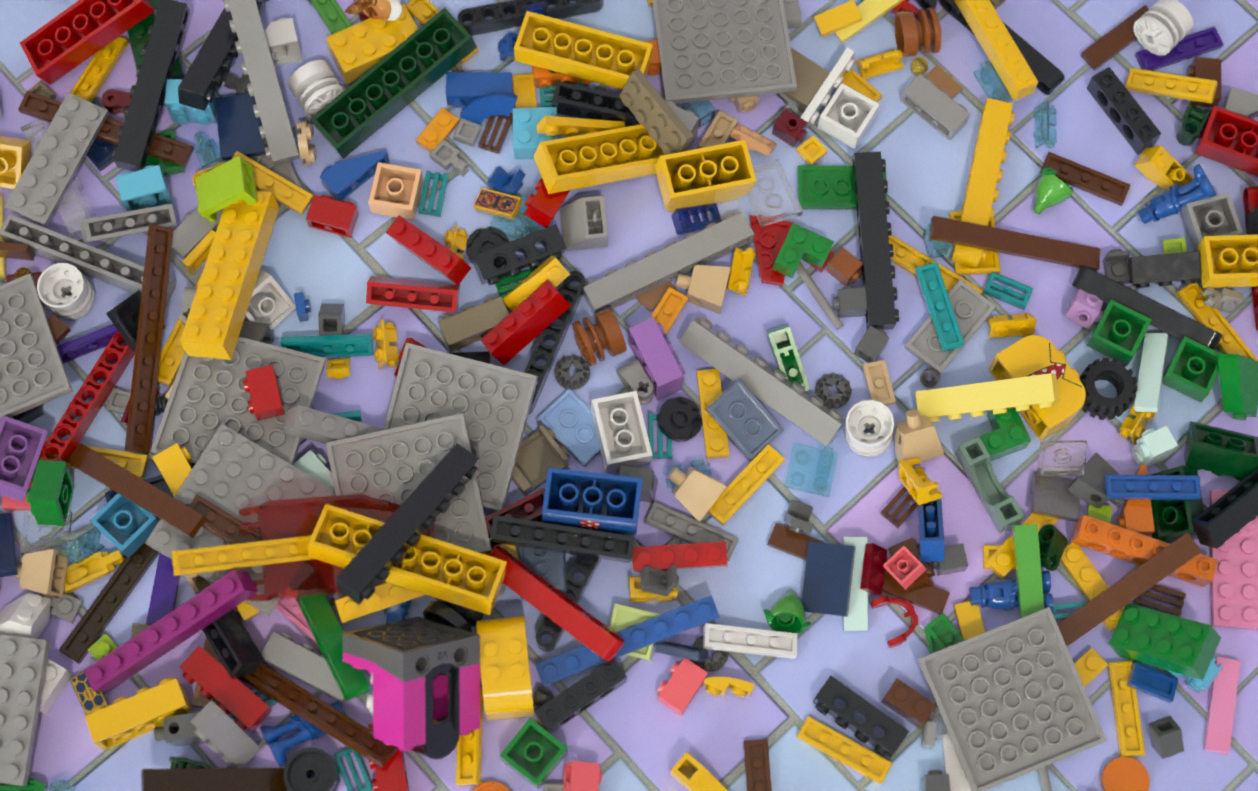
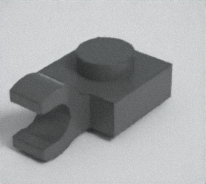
(234, 83)

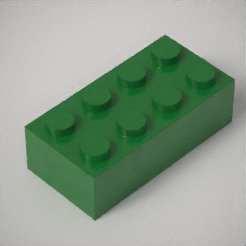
(1165, 641)

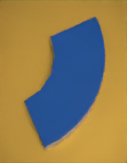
(488, 105)

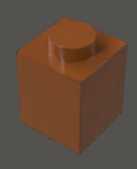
(844, 267)

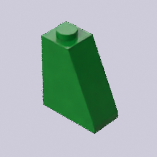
(1239, 385)

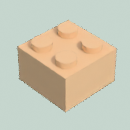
(396, 191)

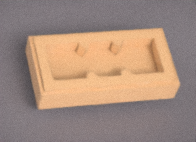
(753, 140)

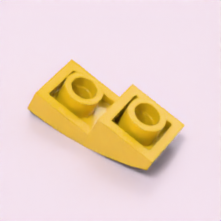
(719, 685)

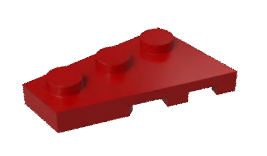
(767, 244)

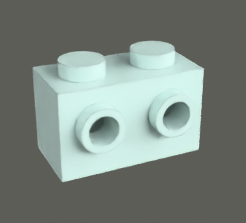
(1154, 446)

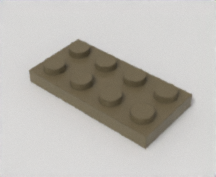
(655, 114)

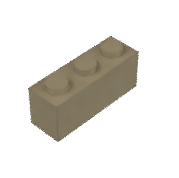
(472, 323)

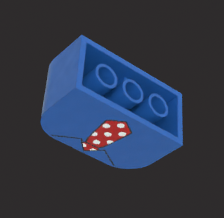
(592, 501)

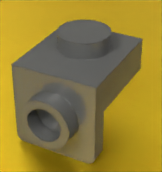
(798, 517)
(659, 581)

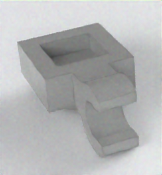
(448, 156)
(1225, 300)
(65, 607)

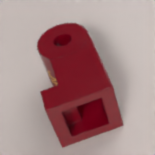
(115, 101)

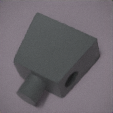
(649, 482)
(1092, 485)
(178, 731)

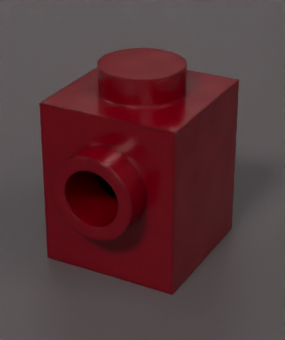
(790, 128)

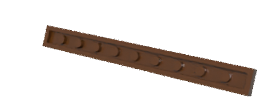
(149, 339)

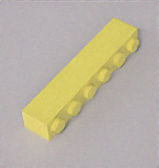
(988, 396)

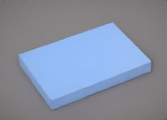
(572, 426)

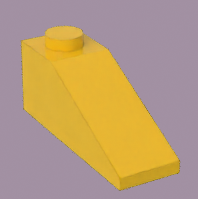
(549, 270)

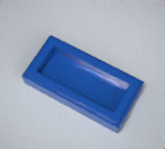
(1152, 682)

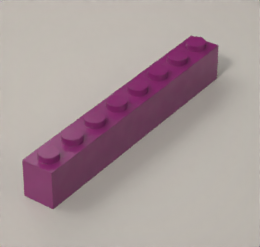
(171, 631)

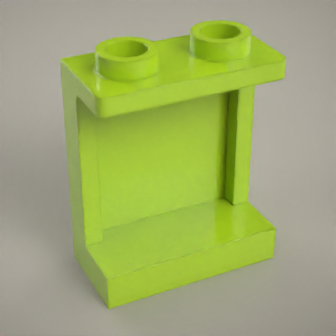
(225, 186)

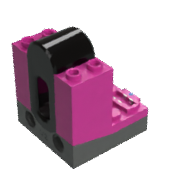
(421, 682)

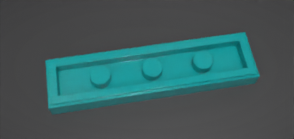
(939, 307)
(331, 345)

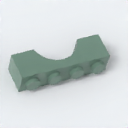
(978, 468)

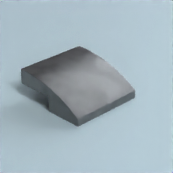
(1052, 497)

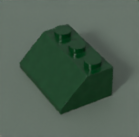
(1221, 451)
(1174, 517)

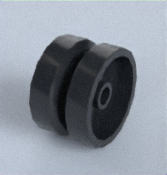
(452, 614)
(309, 760)

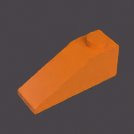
(1137, 514)

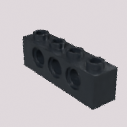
(591, 104)
(1123, 110)
(548, 237)
(580, 696)
(873, 716)

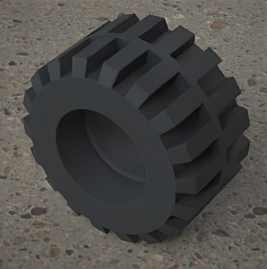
(1119, 377)

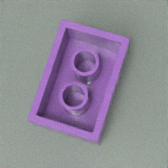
(656, 357)
(18, 456)

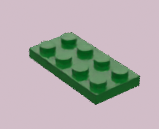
(827, 187)

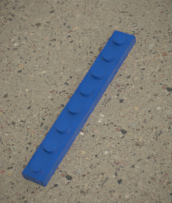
(634, 637)

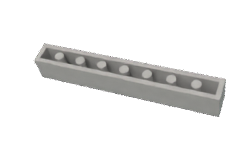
(263, 79)
(84, 257)
(666, 265)
(764, 382)

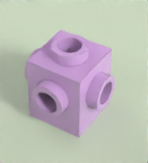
(1084, 309)

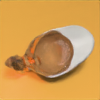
(377, 9)

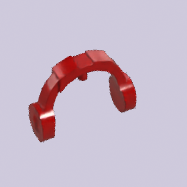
(884, 600)

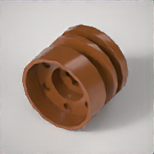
(922, 32)
(598, 337)

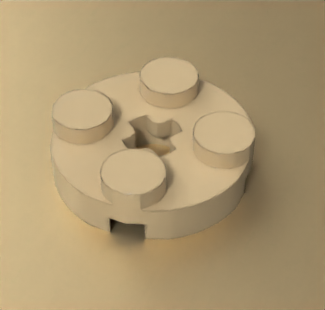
(306, 151)

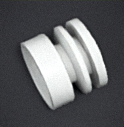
(1163, 26)
(314, 86)
(59, 282)
(869, 416)

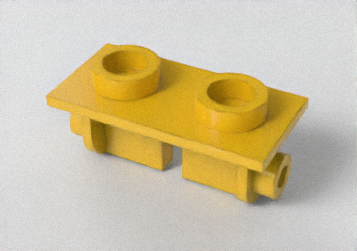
(880, 63)
(456, 240)
(741, 270)
(1020, 325)
(385, 336)
(1135, 427)

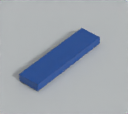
(1153, 487)

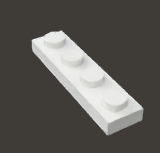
(833, 81)
(750, 641)

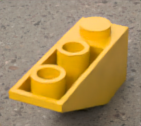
(1161, 168)
(694, 775)

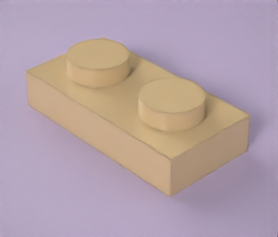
(719, 130)
(879, 382)

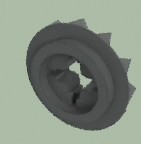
(579, 379)
(837, 399)
(718, 660)

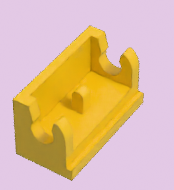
(917, 482)
(639, 596)

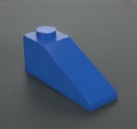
(350, 174)

